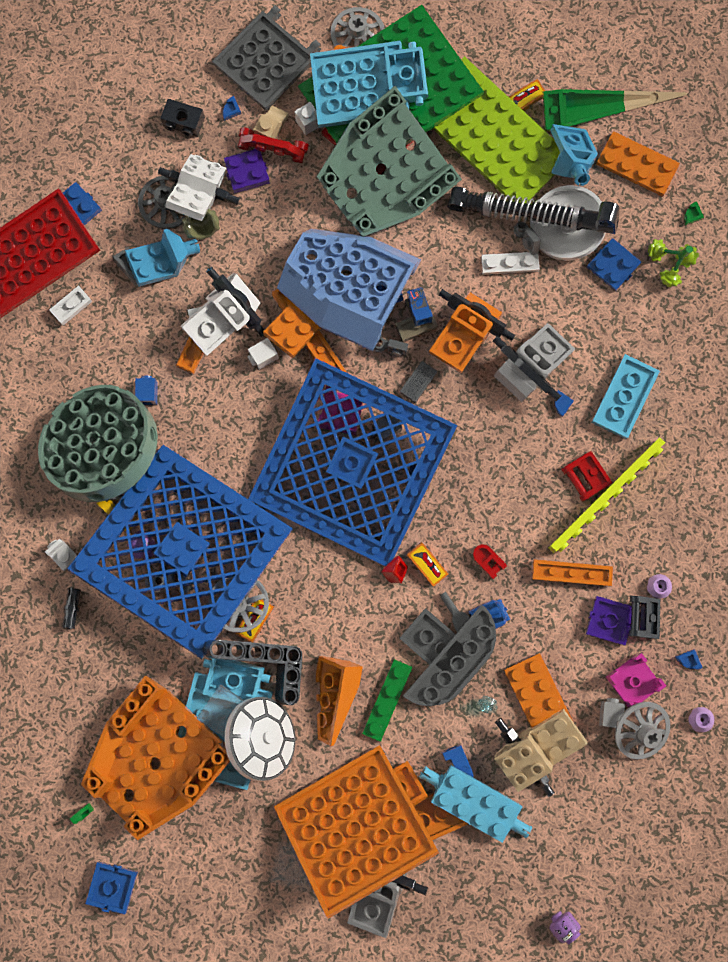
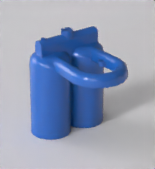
(497, 611)

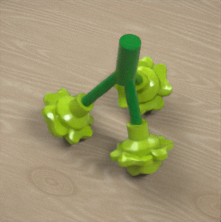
(685, 256)

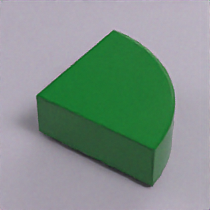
(693, 214)
(81, 814)

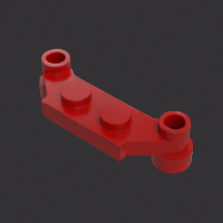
(279, 147)

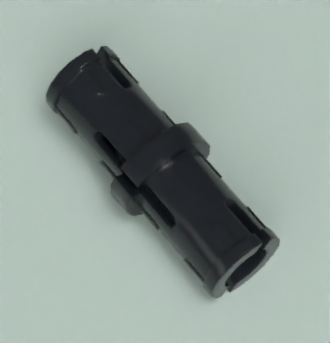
(71, 608)

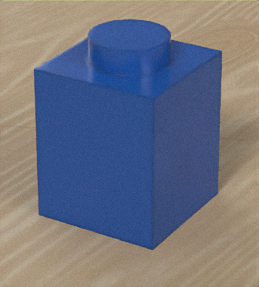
(146, 390)

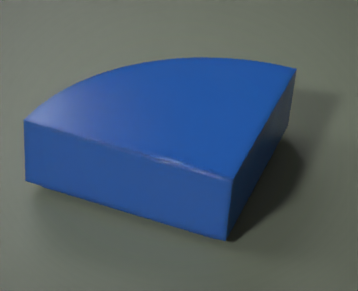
(231, 109)
(563, 404)
(689, 660)

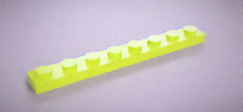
(602, 502)

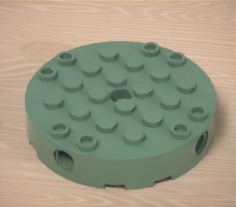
(98, 443)

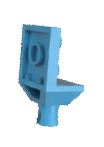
(575, 155)
(160, 259)

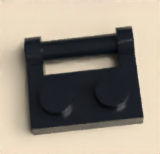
(649, 617)

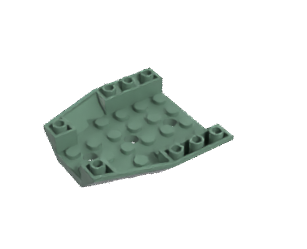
(410, 177)

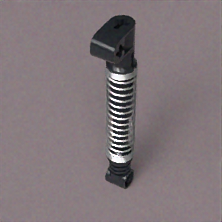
(576, 217)

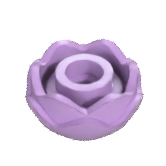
(657, 592)
(695, 716)

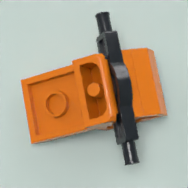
(467, 329)

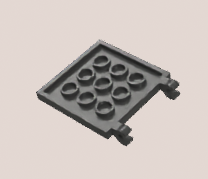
(265, 59)

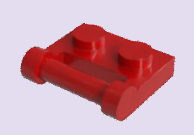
(591, 471)

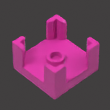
(334, 410)
(635, 681)

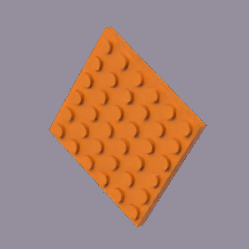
(355, 831)

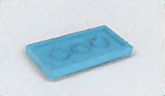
(625, 396)

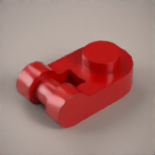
(482, 555)

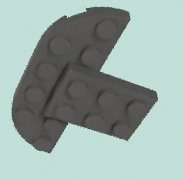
(450, 656)

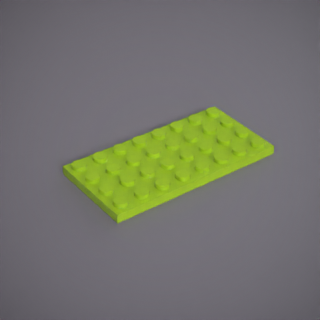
(501, 141)

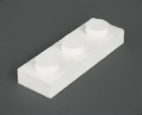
(509, 263)

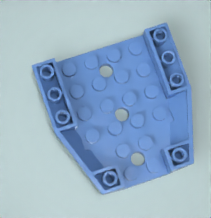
(343, 303)

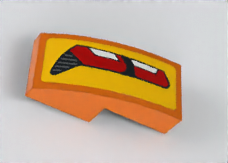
(528, 95)
(427, 564)
(251, 635)

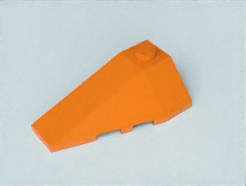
(338, 688)

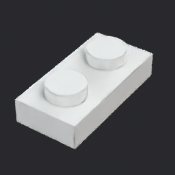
(70, 305)

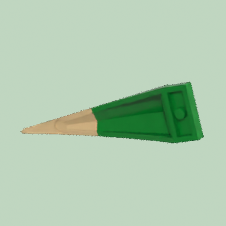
(577, 106)

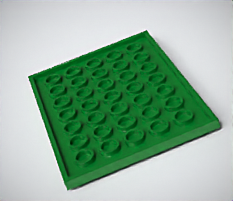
(447, 77)

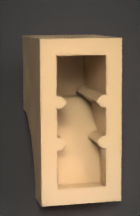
(271, 122)

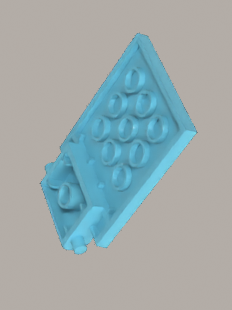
(357, 77)
(239, 678)

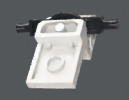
(196, 187)
(225, 311)

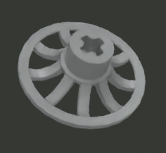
(357, 27)
(246, 607)
(646, 733)

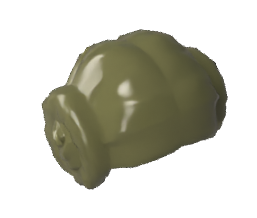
(201, 229)

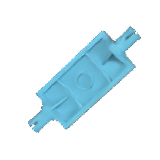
(475, 803)

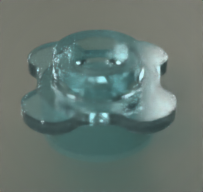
(487, 704)

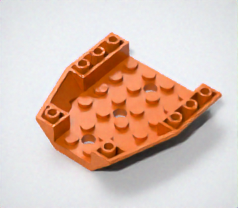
(146, 730)

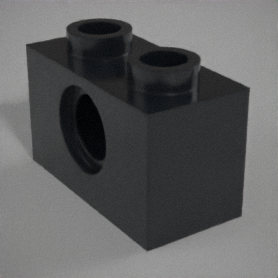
(176, 110)

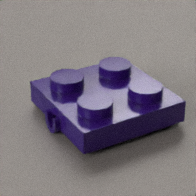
(246, 170)
(609, 621)

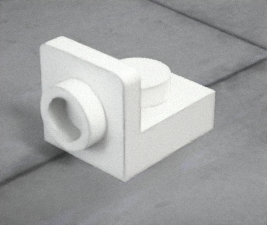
(61, 553)

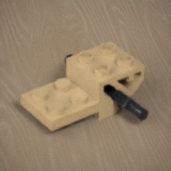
(535, 750)

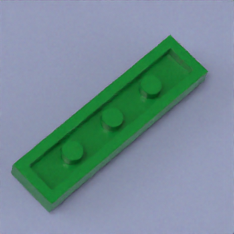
(387, 700)

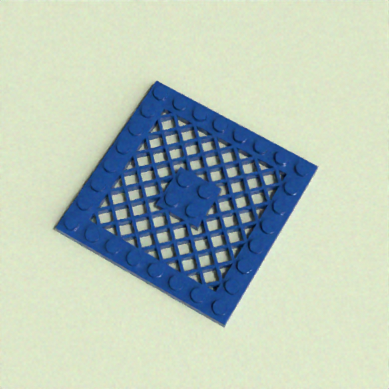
(352, 462)
(180, 550)

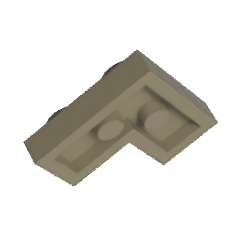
(408, 330)

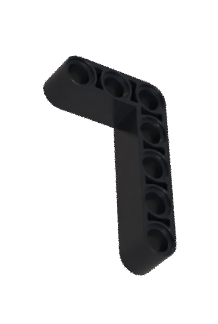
(262, 655)

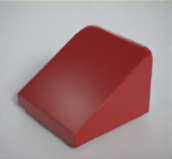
(395, 570)

